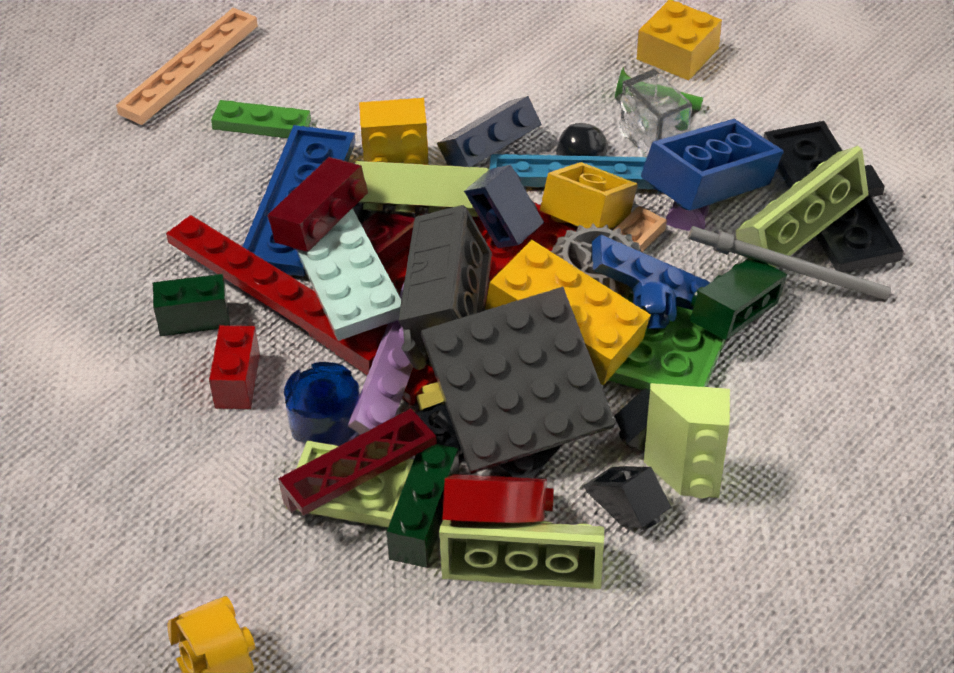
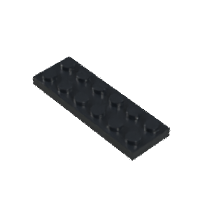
(861, 234)

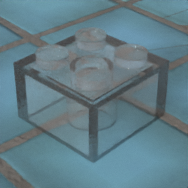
(652, 110)

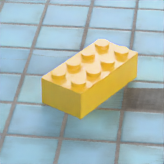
(606, 320)

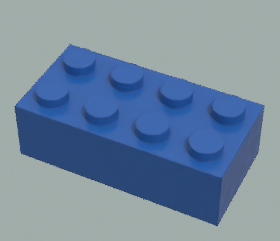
(711, 164)

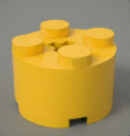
(211, 639)

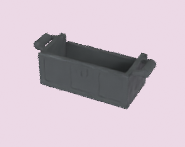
(443, 276)

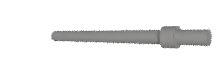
(725, 243)

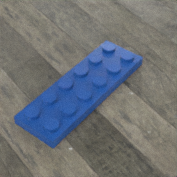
(301, 156)

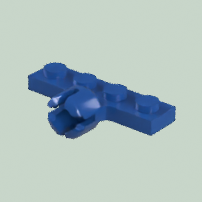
(655, 284)

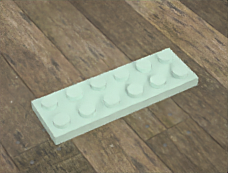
(350, 280)

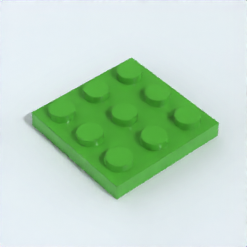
(672, 355)

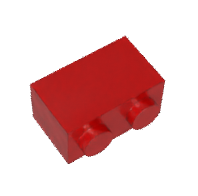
(234, 367)

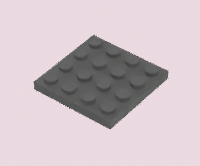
(517, 379)

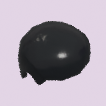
(582, 140)

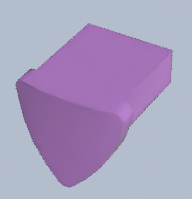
(685, 219)

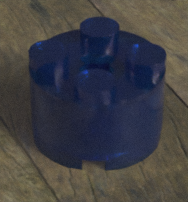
(321, 403)

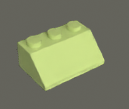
(688, 437)

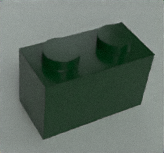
(190, 304)

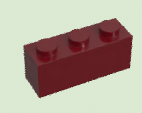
(317, 204)

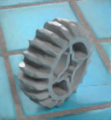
(577, 250)

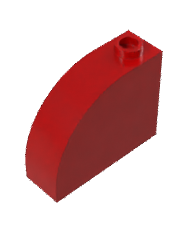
(496, 499)

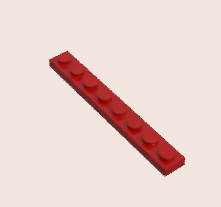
(269, 286)

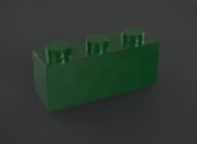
(737, 297)
(420, 506)

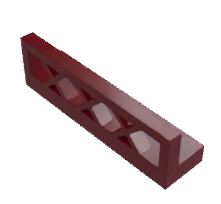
(355, 462)

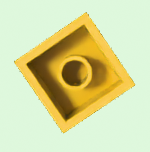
(678, 39)
(394, 131)
(587, 196)

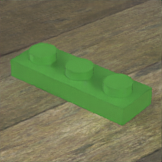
(258, 118)

